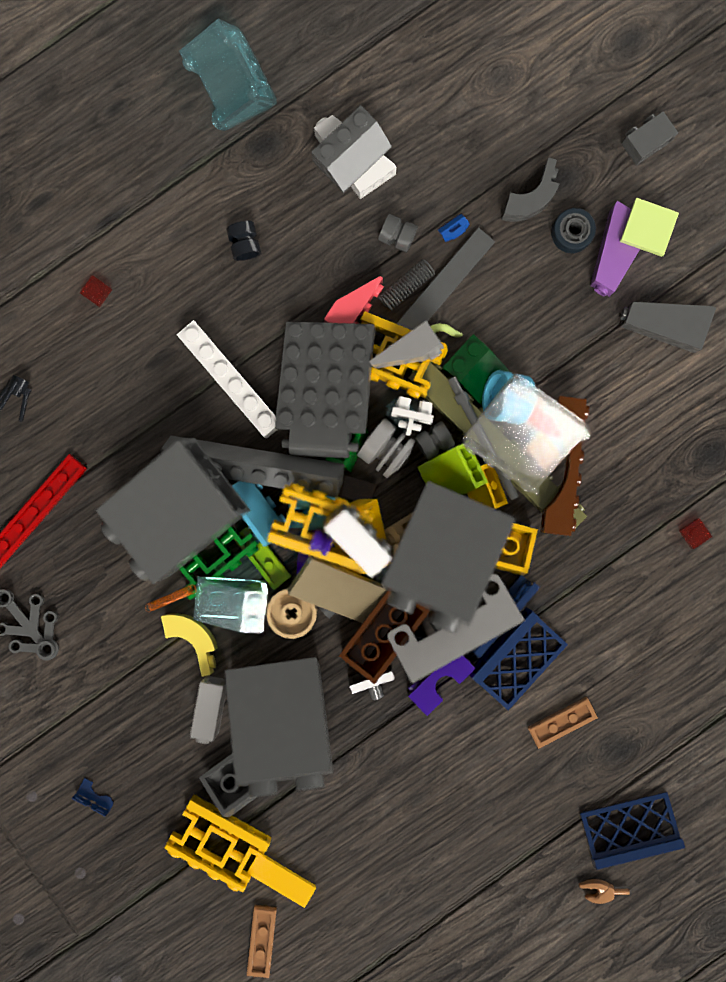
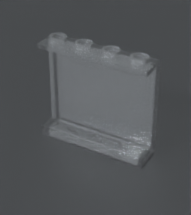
(524, 434)

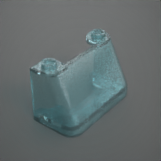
(228, 74)

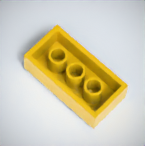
(517, 550)

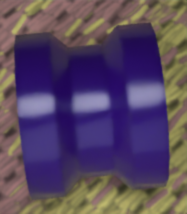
(321, 542)

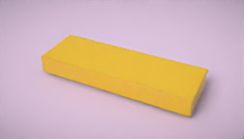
(282, 880)

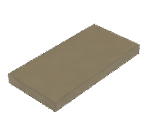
(336, 589)

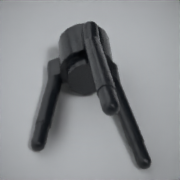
(16, 387)

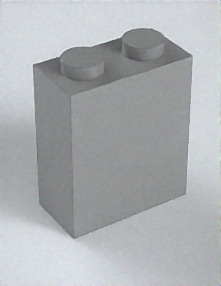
(209, 709)

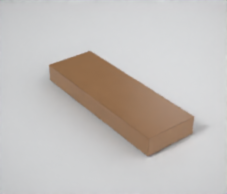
(562, 722)
(261, 941)

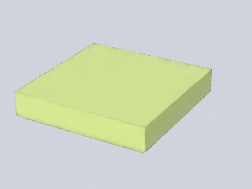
(649, 227)

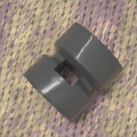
(398, 233)
(435, 440)

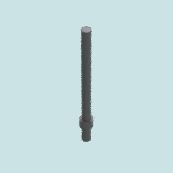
(462, 399)

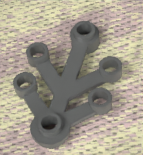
(30, 626)

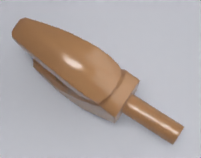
(605, 891)

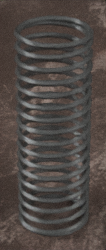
(414, 283)

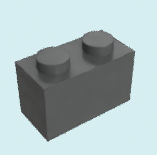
(649, 138)

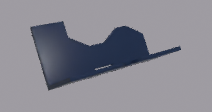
(86, 791)

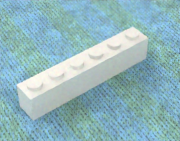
(228, 378)

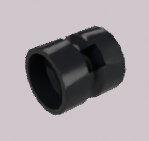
(242, 237)

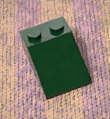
(473, 367)

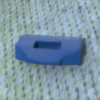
(454, 228)

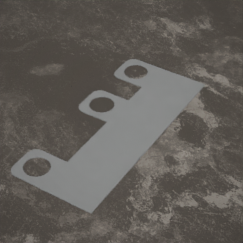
(443, 646)

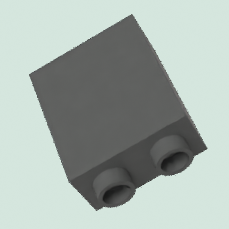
(171, 511)
(446, 557)
(278, 726)

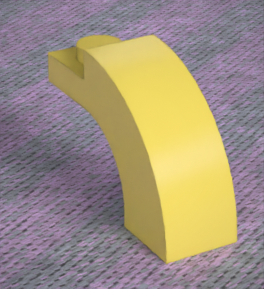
(197, 634)

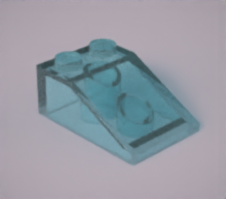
(231, 603)

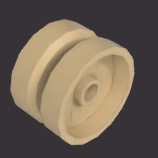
(286, 624)

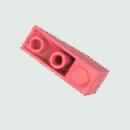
(352, 306)

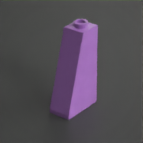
(613, 256)

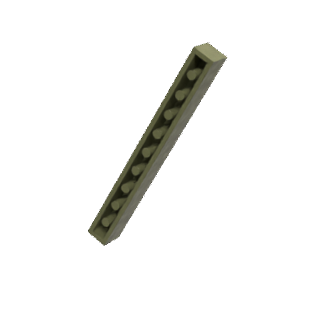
(443, 401)

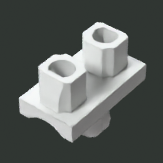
(402, 411)

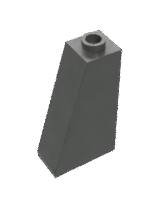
(670, 323)

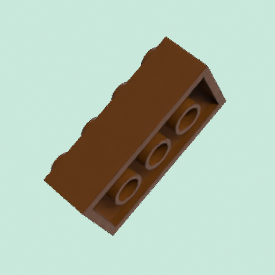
(370, 648)

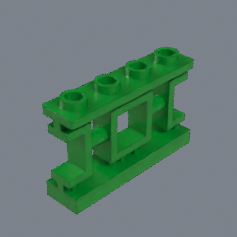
(221, 564)

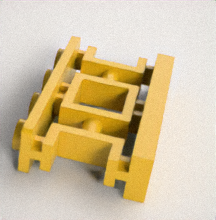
(387, 373)
(280, 536)
(226, 827)

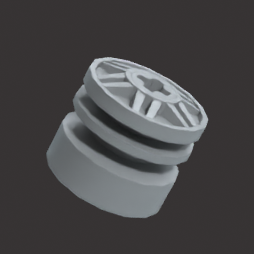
(386, 448)

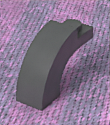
(525, 206)

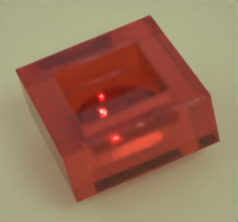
(95, 291)
(695, 533)

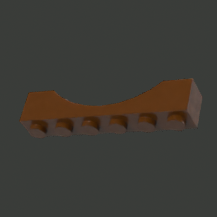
(559, 513)

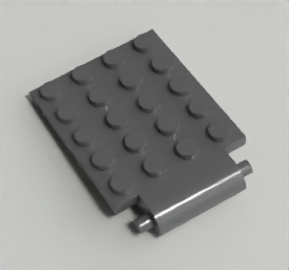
(324, 387)

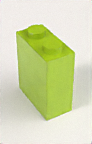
(454, 471)

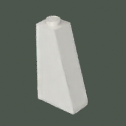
(375, 176)

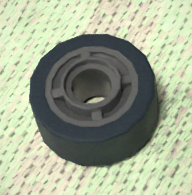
(582, 222)

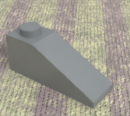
(414, 347)

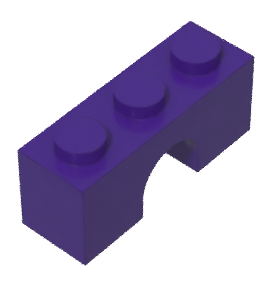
(424, 692)

